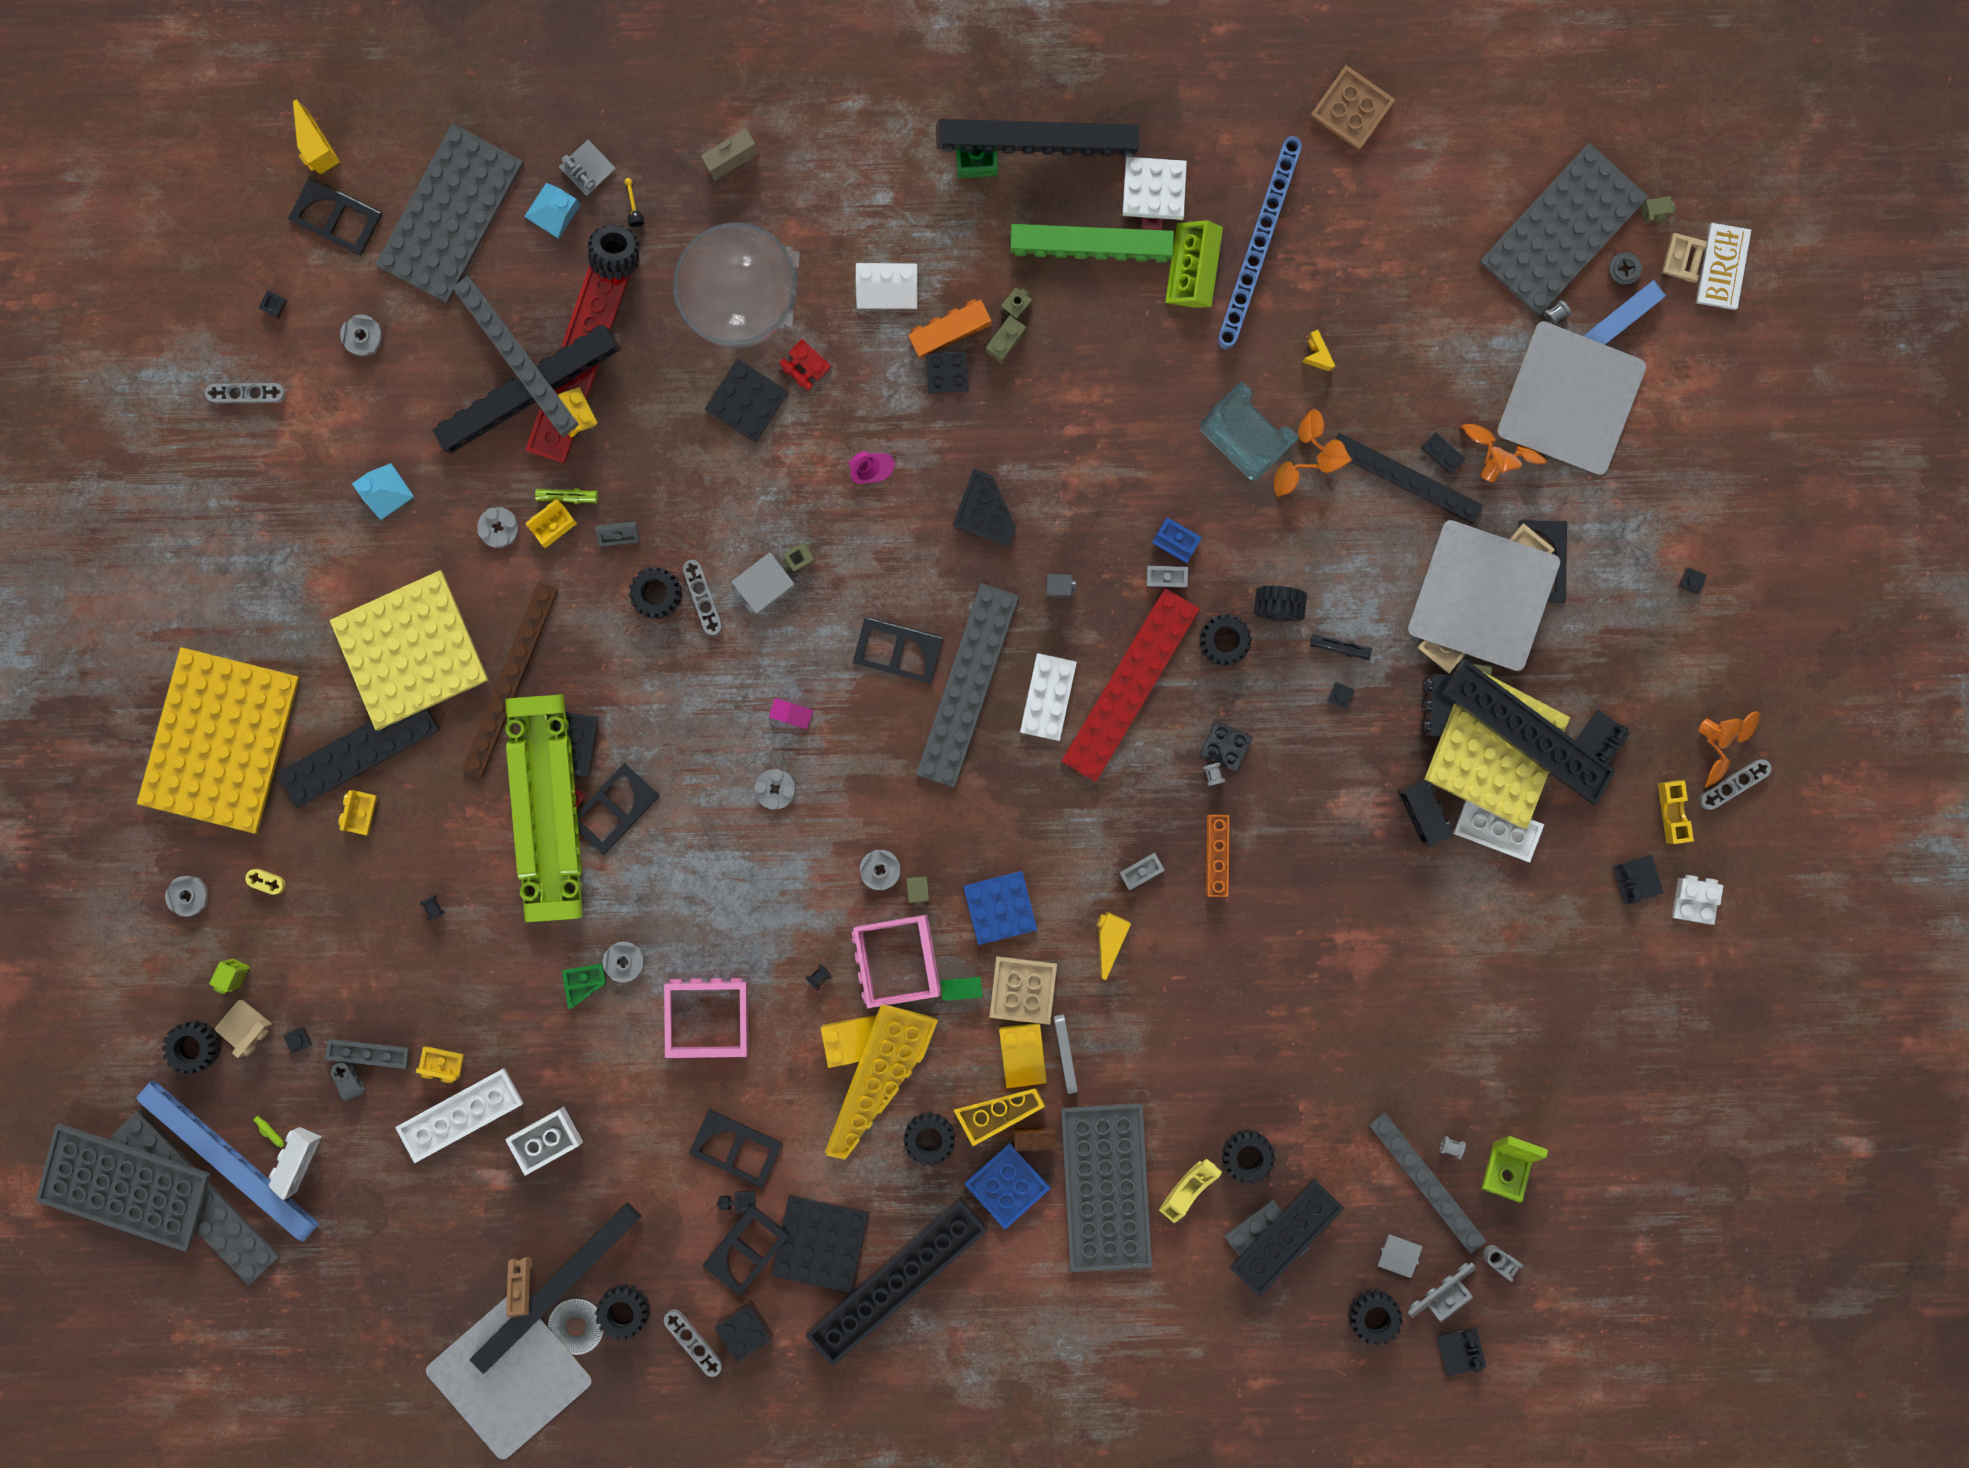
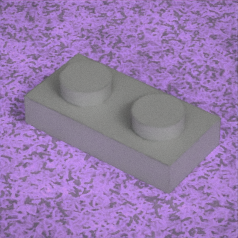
(1167, 576)
(1141, 871)

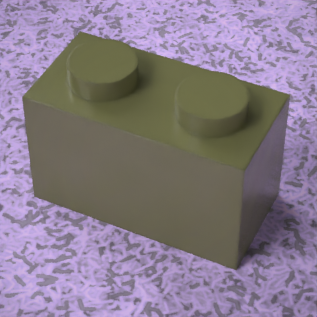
(1005, 339)

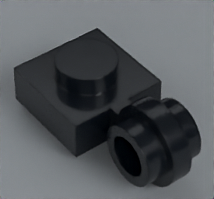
(742, 1201)

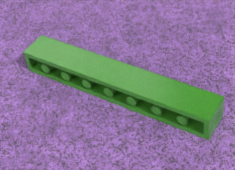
(1091, 242)

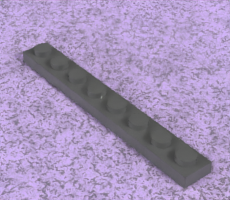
(1427, 1182)

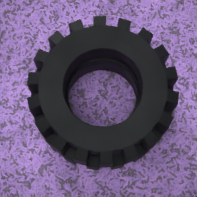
(617, 239)
(638, 593)
(1280, 603)
(1207, 640)
(175, 1047)
(929, 1156)
(1252, 1173)
(610, 1323)
(1387, 1328)

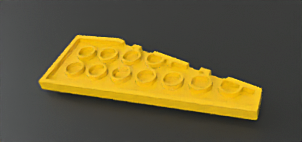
(891, 1052)

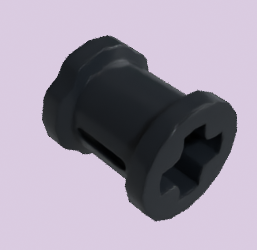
(432, 908)
(819, 977)

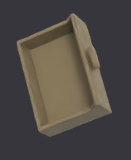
(730, 154)

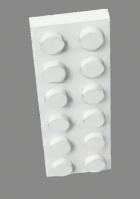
(459, 1115)

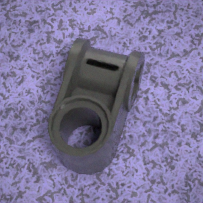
(348, 1083)

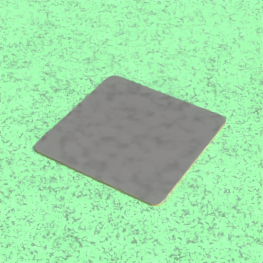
(1571, 398)
(1484, 595)
(518, 1391)

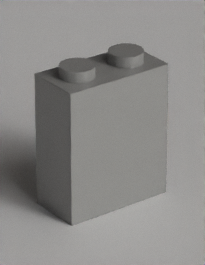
(762, 584)

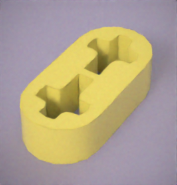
(264, 886)

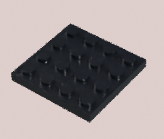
(821, 1243)

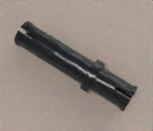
(1334, 645)

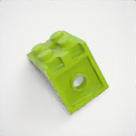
(1515, 1157)

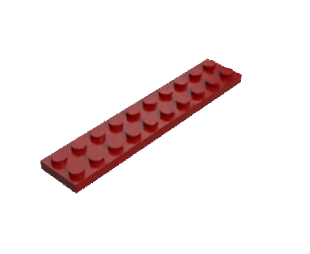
(595, 306)
(1130, 685)

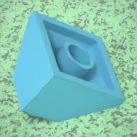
(553, 210)
(383, 490)

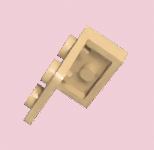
(243, 1028)

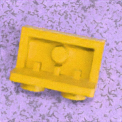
(579, 409)
(551, 523)
(357, 812)
(440, 1064)

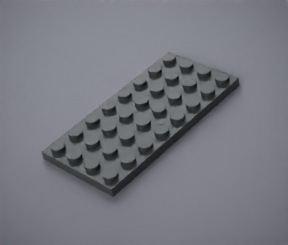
(449, 213)
(1563, 229)
(122, 1187)
(1106, 1187)

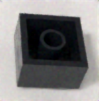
(743, 1331)

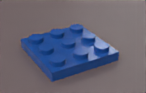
(1000, 907)
(1007, 1185)

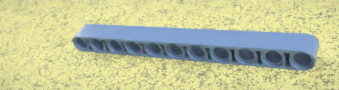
(1263, 234)
(226, 1160)

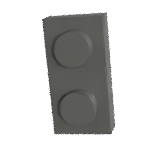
(617, 534)

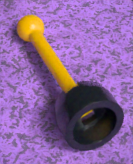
(635, 217)

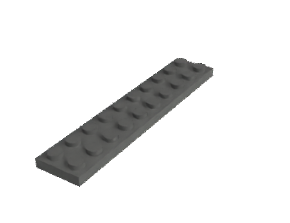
(967, 685)
(218, 1220)

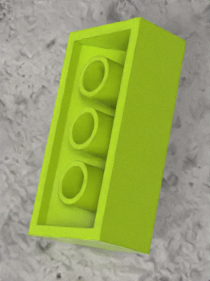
(1194, 264)

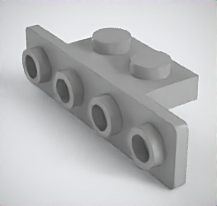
(1448, 1297)

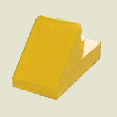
(1321, 357)

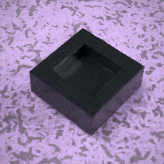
(273, 304)
(1692, 581)
(1340, 695)
(297, 1040)

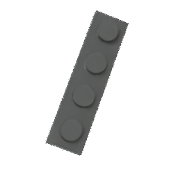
(367, 1053)

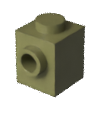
(1016, 303)

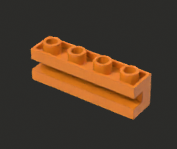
(949, 329)
(1217, 855)

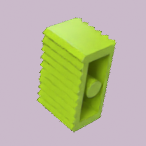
(229, 975)

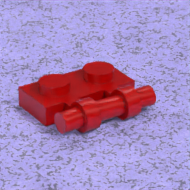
(807, 358)

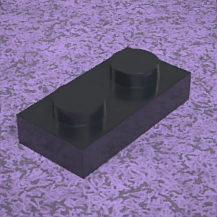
(1443, 453)

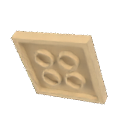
(1023, 990)

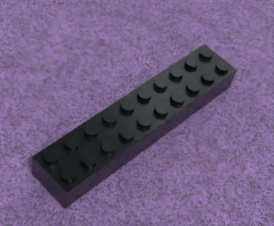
(896, 1281)

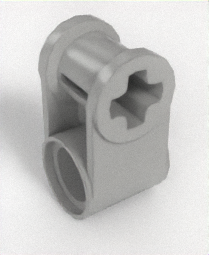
(1504, 1263)

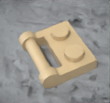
(1678, 255)

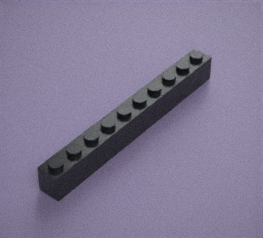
(1037, 137)
(514, 397)

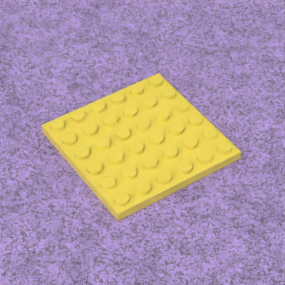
(408, 650)
(1488, 769)

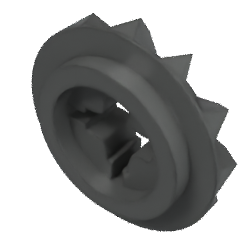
(1630, 261)

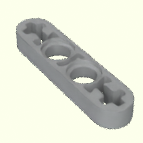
(245, 396)
(703, 597)
(1733, 782)
(1065, 1054)
(696, 1340)

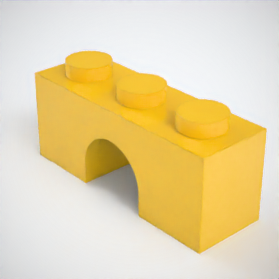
(1675, 823)

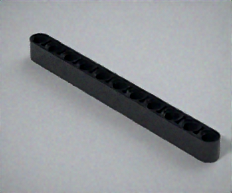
(556, 1287)

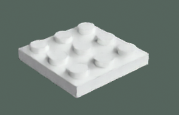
(1154, 188)

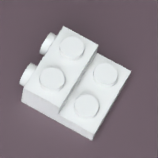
(1697, 899)

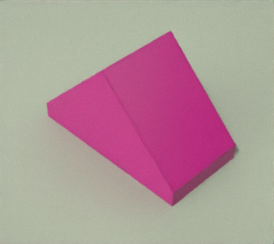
(791, 713)

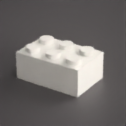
(544, 1141)

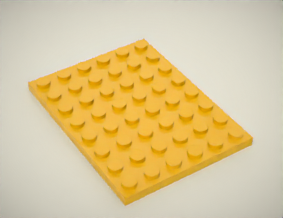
(218, 740)

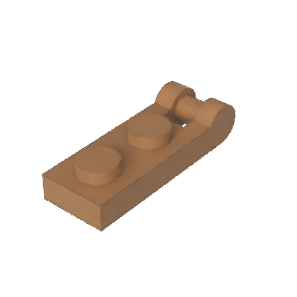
(518, 1287)

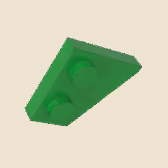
(582, 982)

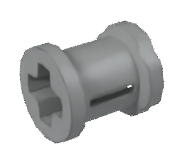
(1557, 313)
(1213, 774)
(1452, 1147)

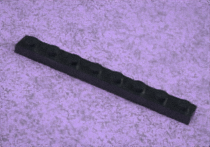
(1411, 480)

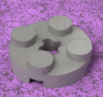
(373, 335)
(508, 522)
(763, 788)
(881, 881)
(181, 906)
(615, 969)

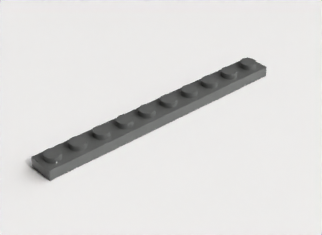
(516, 356)

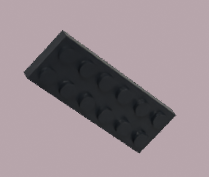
(1286, 1237)

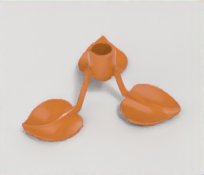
(1330, 459)
(1501, 459)
(1725, 735)

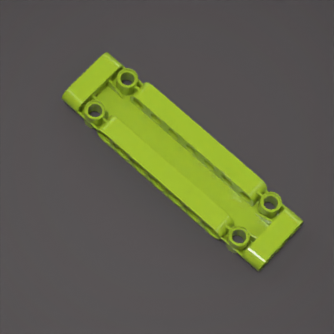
(544, 808)

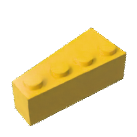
(995, 1115)

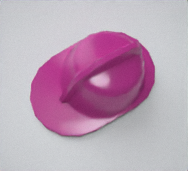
(871, 467)

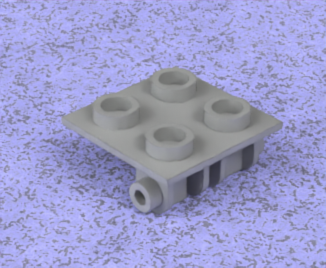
(586, 167)

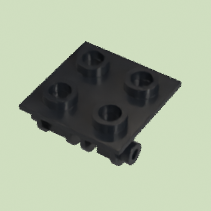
(947, 372)
(1603, 736)
(1226, 745)
(1638, 879)
(1461, 1352)

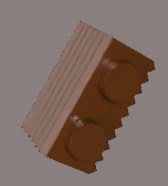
(1035, 1139)

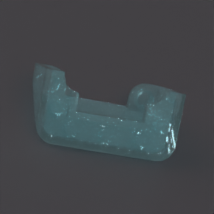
(1245, 433)

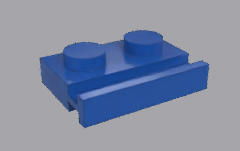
(1176, 540)

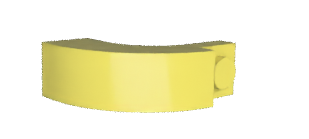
(1188, 1189)

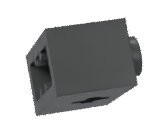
(1060, 586)

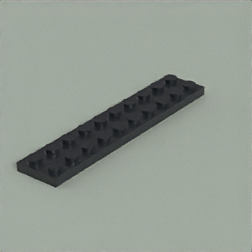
(1528, 732)

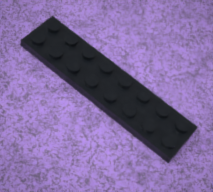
(352, 756)

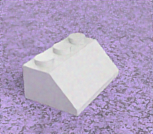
(886, 286)
(293, 1162)

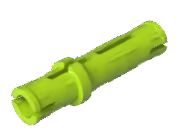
(576, 496)

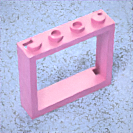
(929, 956)
(714, 984)

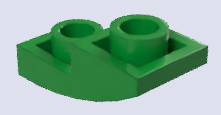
(961, 988)

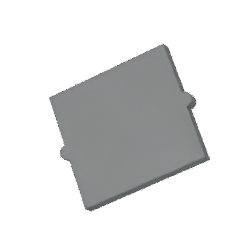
(1399, 1255)

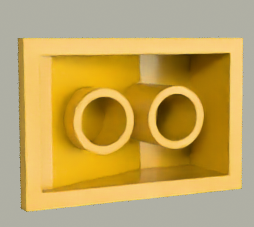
(311, 142)
(1111, 936)
(846, 1040)
(1022, 1055)

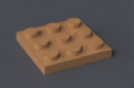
(1352, 107)

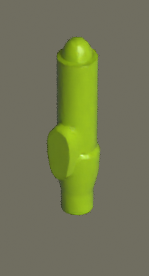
(267, 1131)

